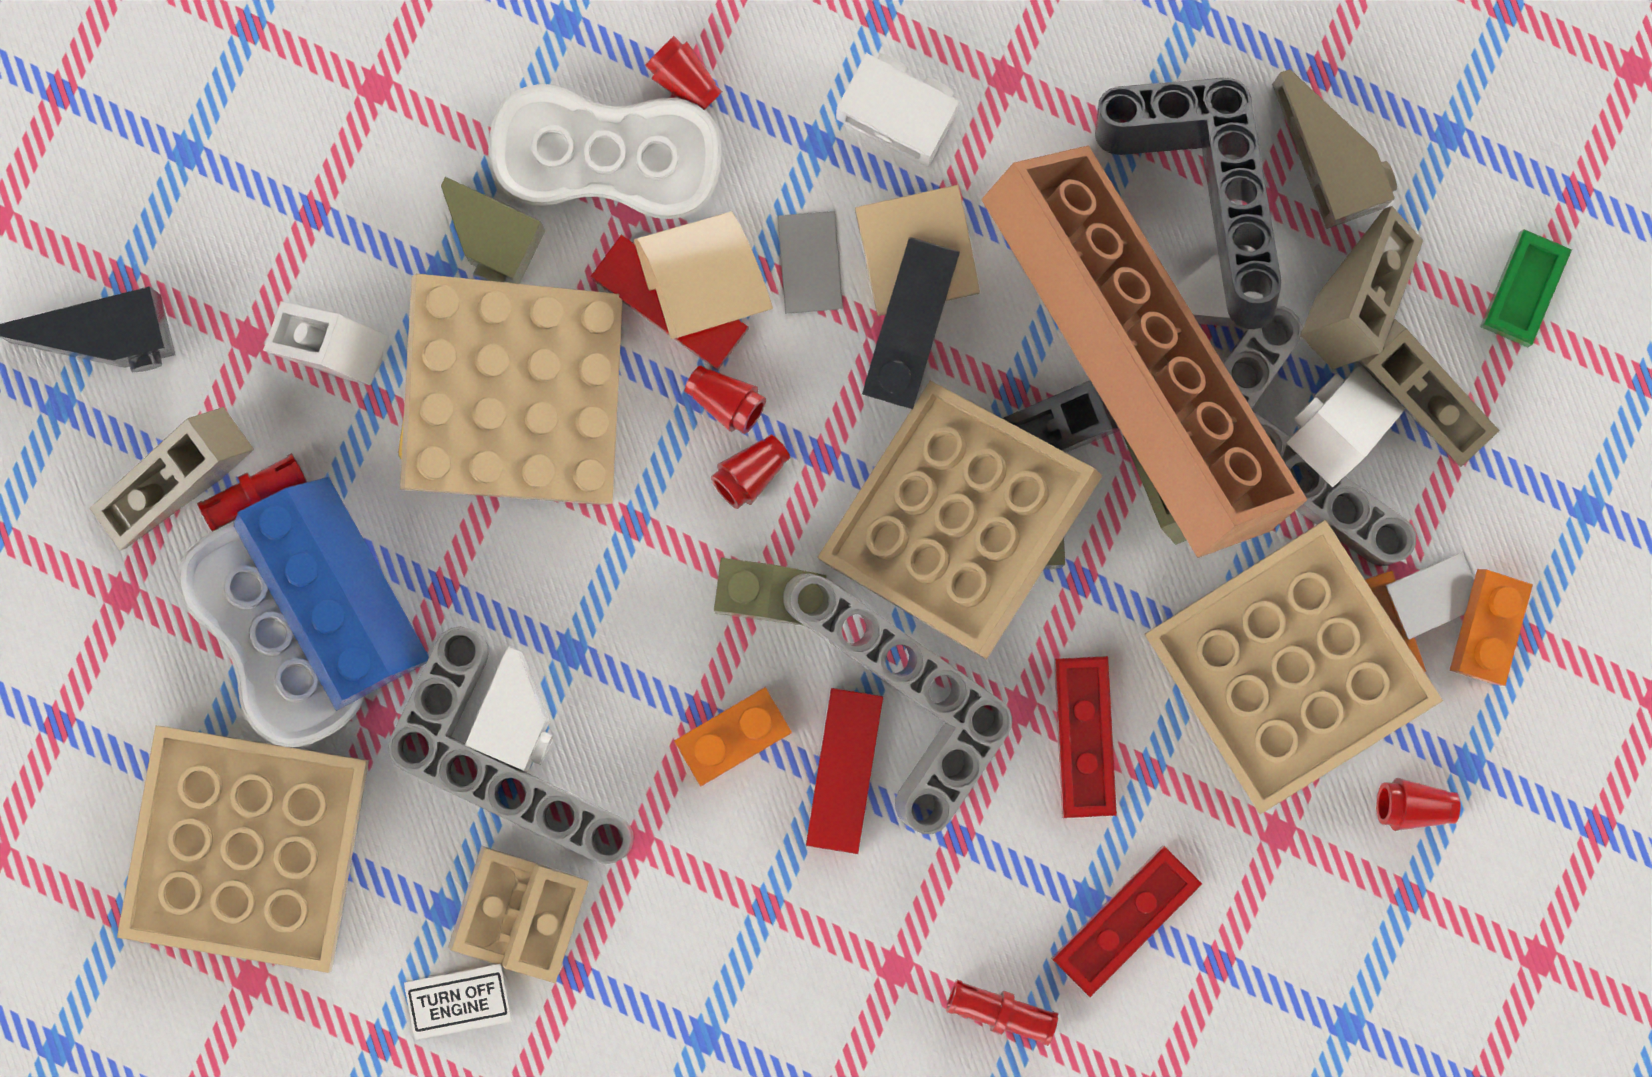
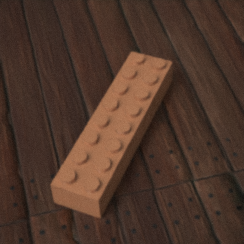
(1143, 350)

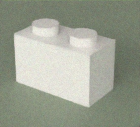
(898, 107)
(1343, 424)

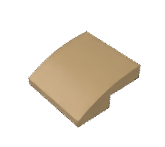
(927, 216)
(703, 274)
(518, 914)

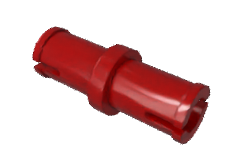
(224, 506)
(1002, 1012)

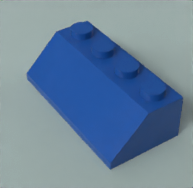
(330, 590)

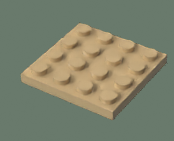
(511, 390)
(959, 518)
(1293, 667)
(243, 849)

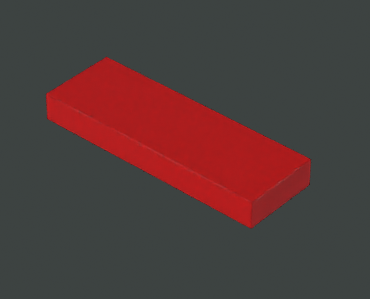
(623, 275)
(1085, 737)
(844, 771)
(1126, 921)

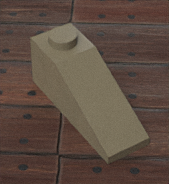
(1337, 160)
(1364, 293)
(1430, 395)
(171, 476)

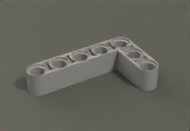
(1370, 512)
(913, 682)
(491, 771)

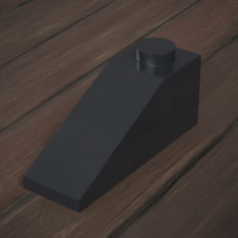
(910, 323)
(112, 330)
(1067, 418)

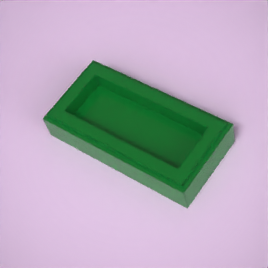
(1526, 288)

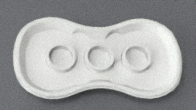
(563, 147)
(272, 672)

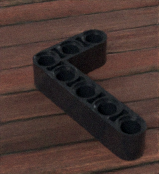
(1227, 179)

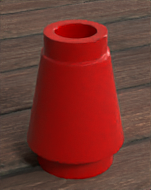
(683, 74)
(726, 399)
(750, 471)
(1415, 805)

